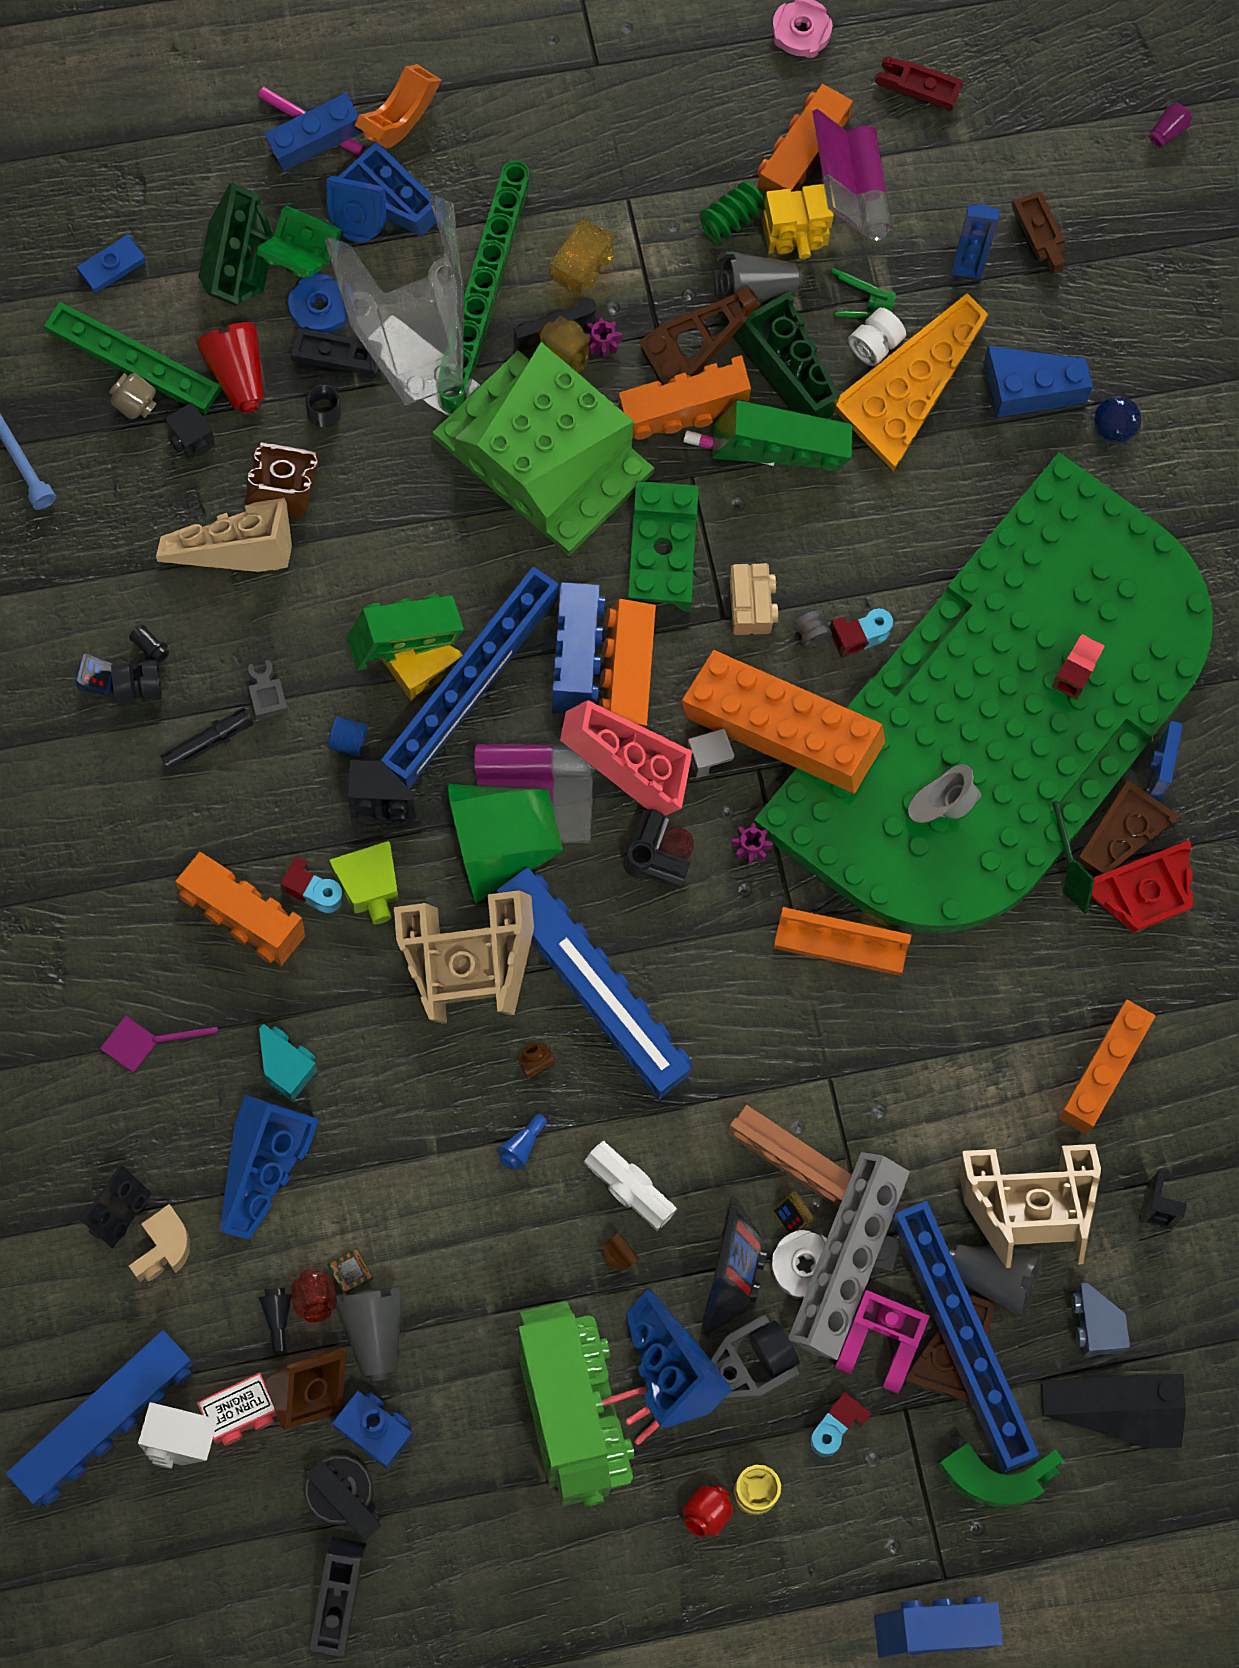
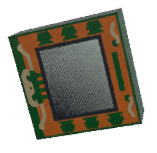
(350, 1271)

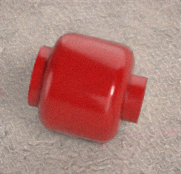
(707, 1511)

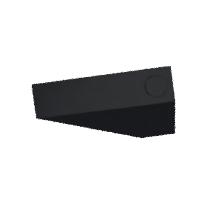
(1130, 1408)

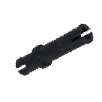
(207, 739)

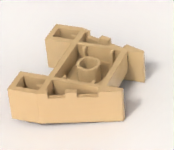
(471, 961)
(1032, 1205)

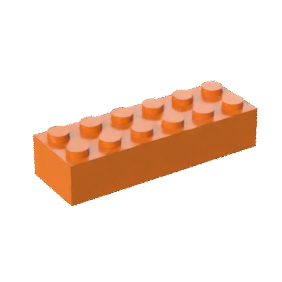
(784, 721)

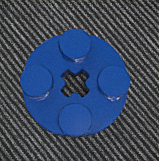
(323, 287)

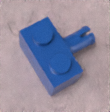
(373, 1429)

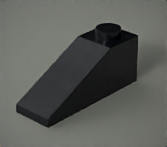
(337, 1596)

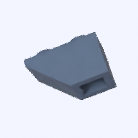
(1101, 1323)

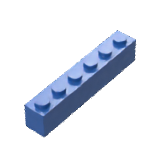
(100, 1419)

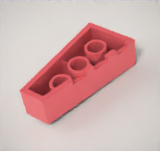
(629, 755)

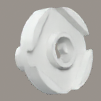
(786, 1259)

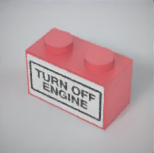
(239, 1409)

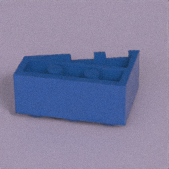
(406, 198)
(1034, 380)
(938, 1627)

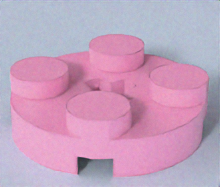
(798, 42)

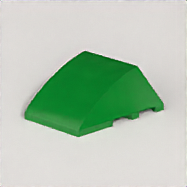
(502, 832)

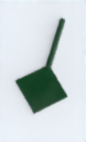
(1078, 881)

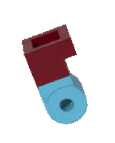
(861, 633)
(316, 892)
(828, 1434)

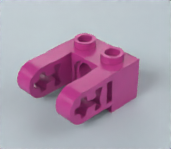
(888, 1319)

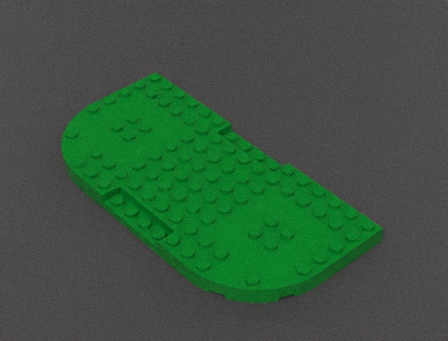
(981, 695)

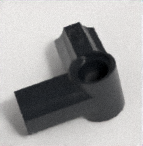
(659, 865)

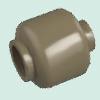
(132, 396)

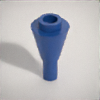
(517, 1149)

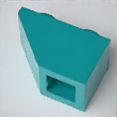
(283, 1064)

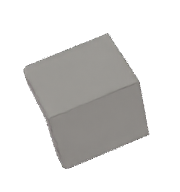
(709, 751)

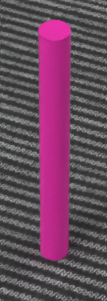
(294, 111)

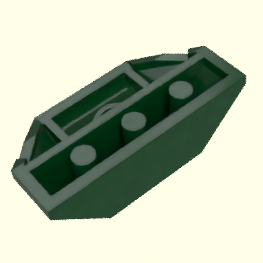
(229, 259)

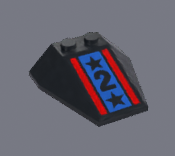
(735, 1270)

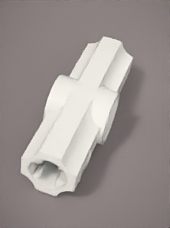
(630, 1185)

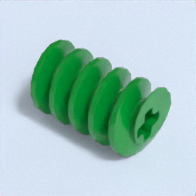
(731, 210)

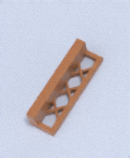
(790, 1155)

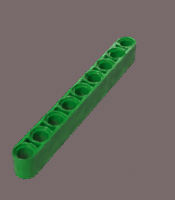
(489, 272)

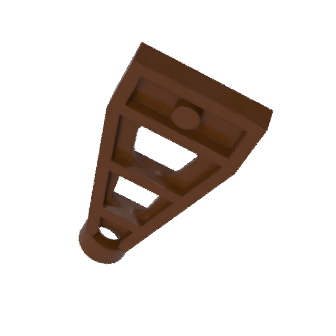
(662, 343)

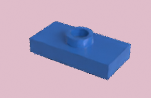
(111, 264)

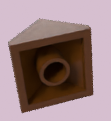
(308, 1389)

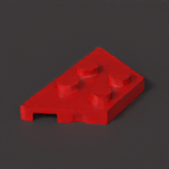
(1148, 888)

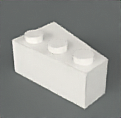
(176, 1436)

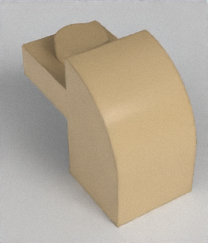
(170, 1242)

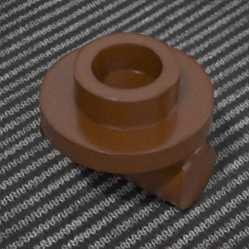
(535, 1059)
(618, 1253)

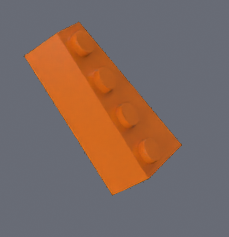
(685, 399)
(240, 909)

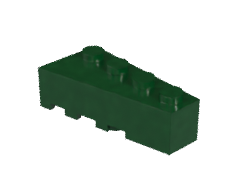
(788, 357)

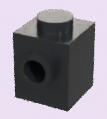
(189, 432)

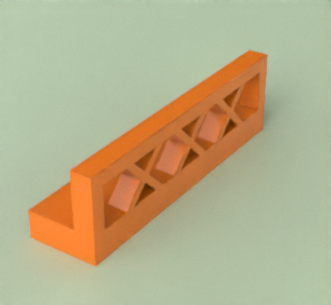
(842, 941)

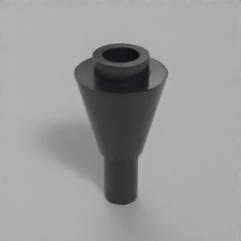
(276, 1311)

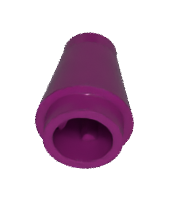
(1171, 124)

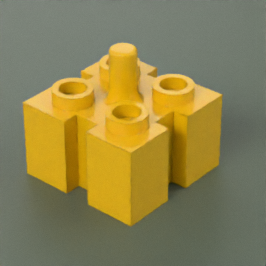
(797, 220)

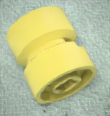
(757, 1490)

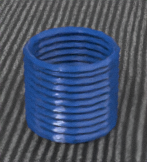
(347, 736)

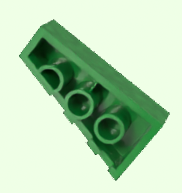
(781, 437)

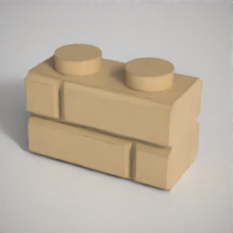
(751, 599)

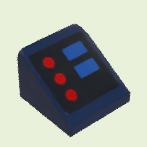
(94, 675)

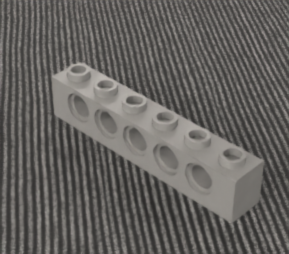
(849, 1255)

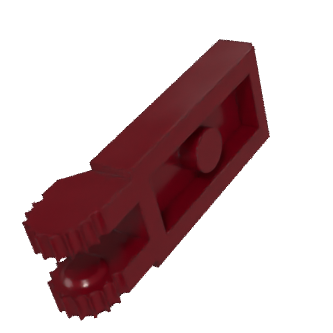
(920, 82)

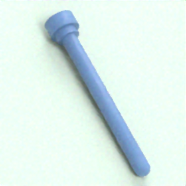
(39, 494)

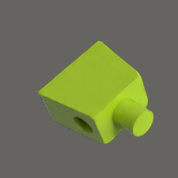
(368, 880)

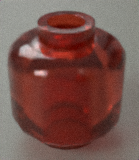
(313, 1296)

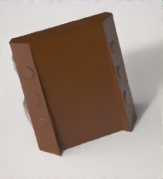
(282, 474)

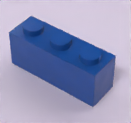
(314, 132)

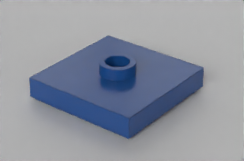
(1164, 760)

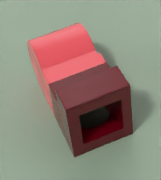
(1078, 667)

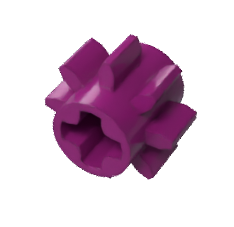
(611, 338)
(751, 835)

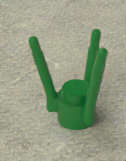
(877, 298)

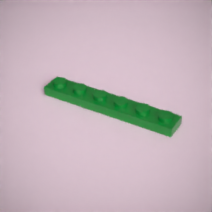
(131, 357)

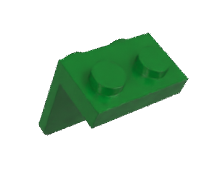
(299, 243)

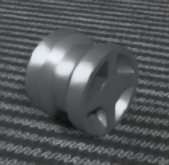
(812, 629)

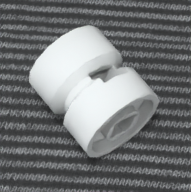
(874, 339)

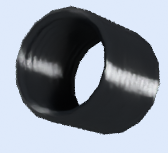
(318, 393)

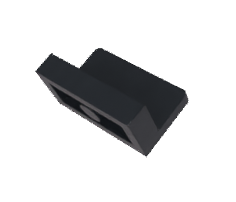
(1160, 1210)

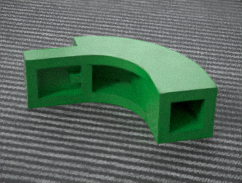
(986, 1487)

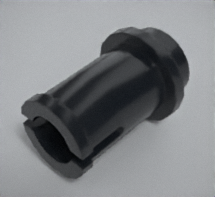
(149, 644)

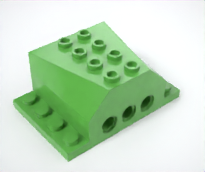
(547, 446)

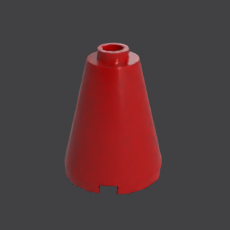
(235, 364)

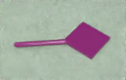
(132, 1043)

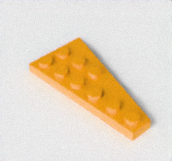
(902, 389)

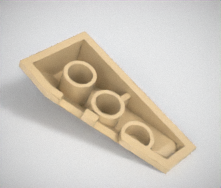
(245, 542)

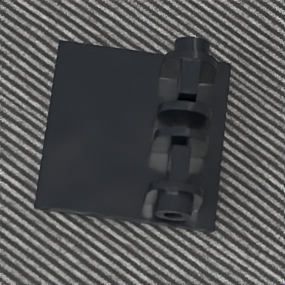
(116, 1207)

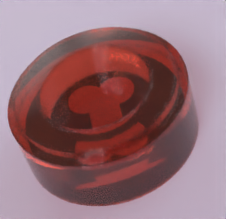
(678, 843)

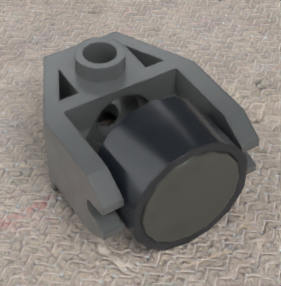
(773, 1351)

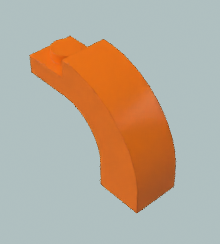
(402, 108)

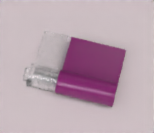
(853, 176)
(543, 767)

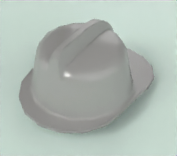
(946, 797)

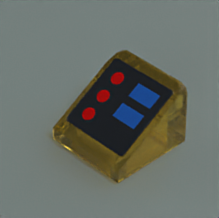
(793, 1213)

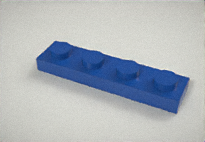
(975, 241)

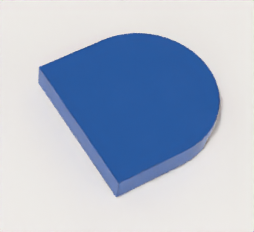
(356, 208)

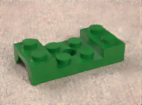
(669, 516)

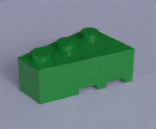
(402, 627)

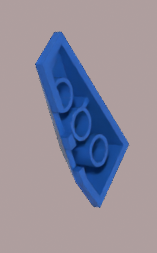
(262, 1153)
(676, 1371)

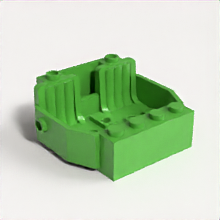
(565, 1391)

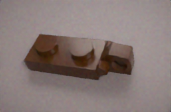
(1041, 230)

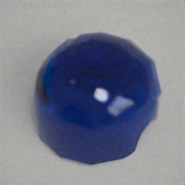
(1117, 419)

